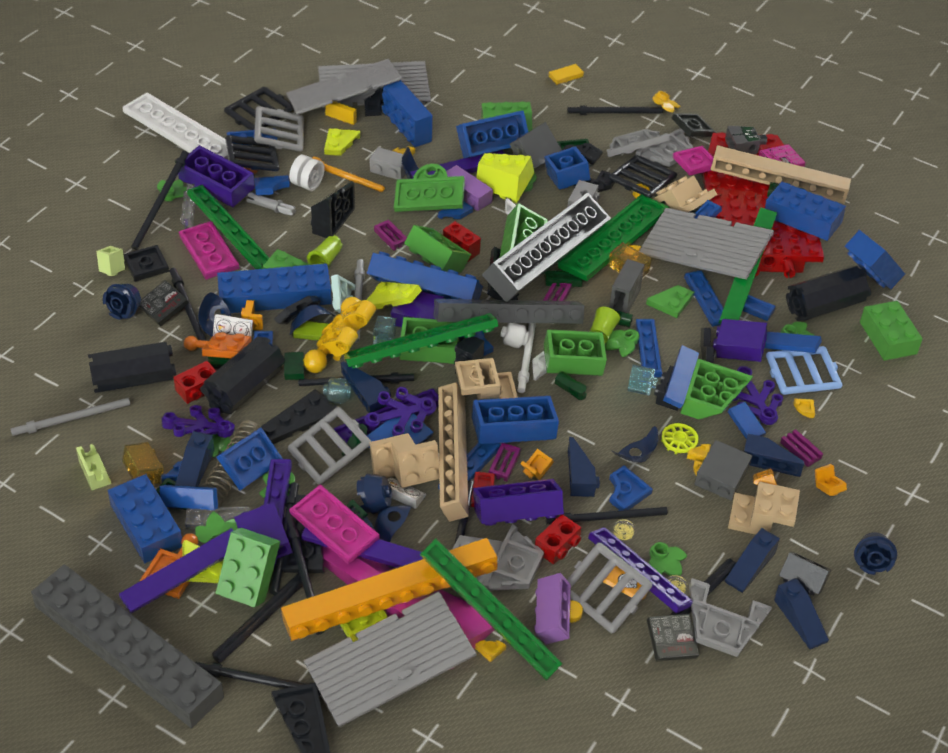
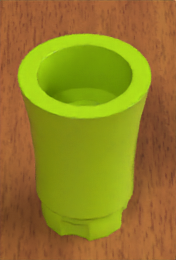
(325, 251)
(605, 321)

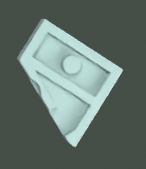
(341, 290)

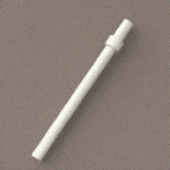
(523, 375)

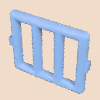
(801, 387)

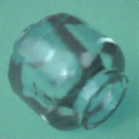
(337, 390)

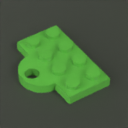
(429, 191)

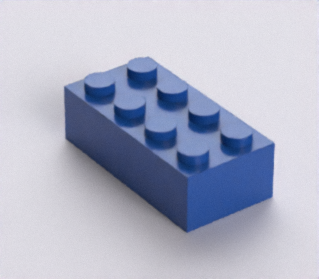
(407, 113)
(491, 133)
(805, 210)
(874, 260)
(514, 419)
(145, 517)

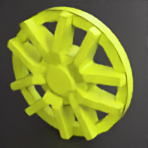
(679, 438)

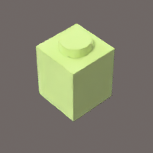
(110, 260)

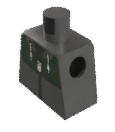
(744, 139)

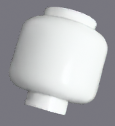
(514, 335)

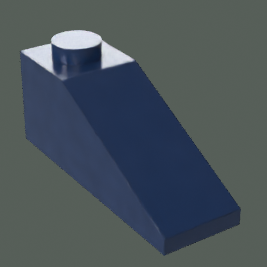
(365, 387)
(772, 456)
(195, 459)
(581, 472)
(753, 560)
(800, 612)

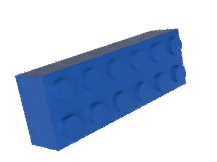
(430, 279)
(274, 287)

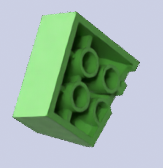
(496, 109)
(712, 389)

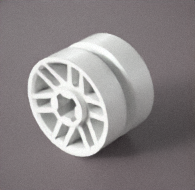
(307, 172)

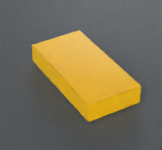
(566, 74)
(341, 112)

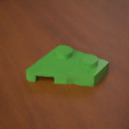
(282, 259)

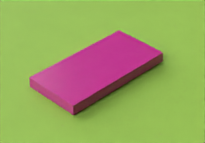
(208, 249)
(334, 524)

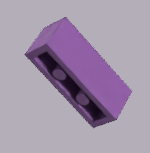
(475, 192)
(553, 609)

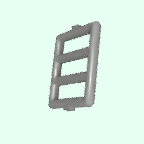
(299, 127)
(334, 466)
(630, 572)

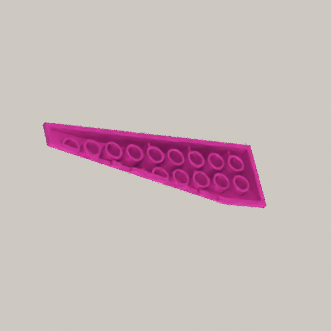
(470, 621)

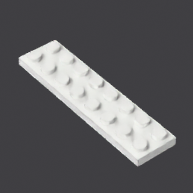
(174, 125)

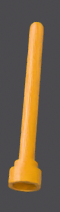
(351, 177)

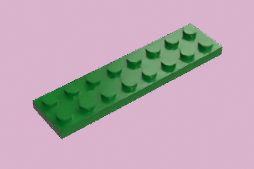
(624, 227)
(415, 341)

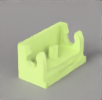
(93, 468)

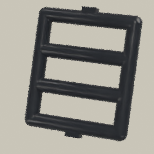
(255, 97)
(231, 148)
(622, 170)

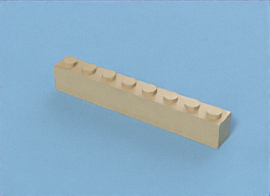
(770, 170)
(453, 453)

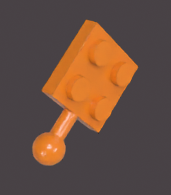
(220, 345)
(165, 558)

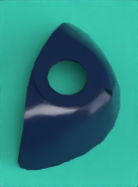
(408, 163)
(206, 311)
(306, 314)
(646, 445)
(387, 528)

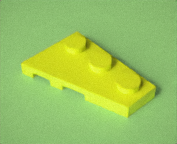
(393, 294)

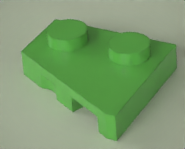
(671, 301)

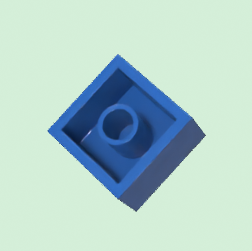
(567, 167)

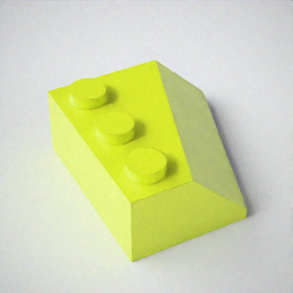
(506, 174)

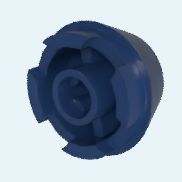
(122, 300)
(374, 492)
(875, 553)

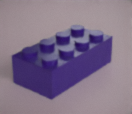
(218, 175)
(518, 501)

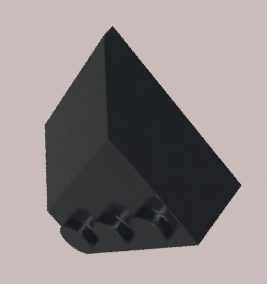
(333, 211)

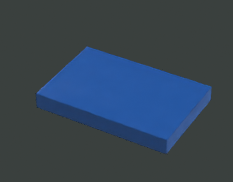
(385, 431)
(249, 458)

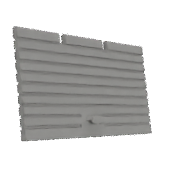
(412, 73)
(343, 86)
(706, 243)
(389, 659)

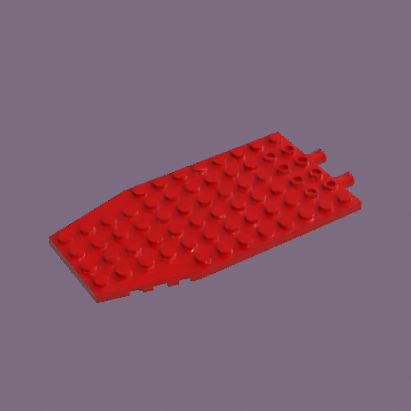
(741, 202)

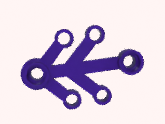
(401, 411)
(766, 414)
(221, 427)

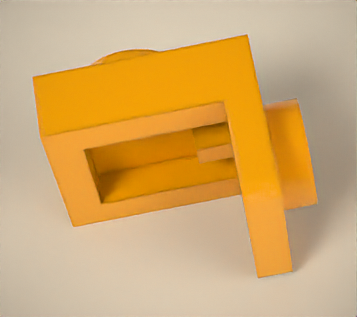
(249, 313)
(537, 465)
(828, 482)

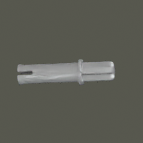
(277, 206)

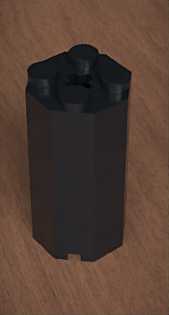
(828, 293)
(131, 366)
(243, 375)

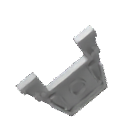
(720, 627)

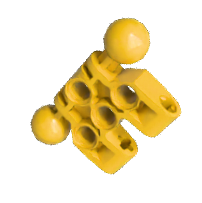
(340, 333)

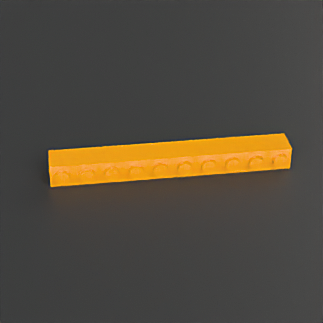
(380, 592)

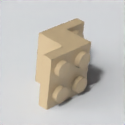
(684, 194)
(482, 379)
(405, 460)
(769, 505)

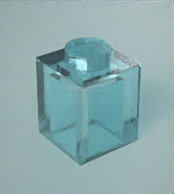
(384, 329)
(642, 380)

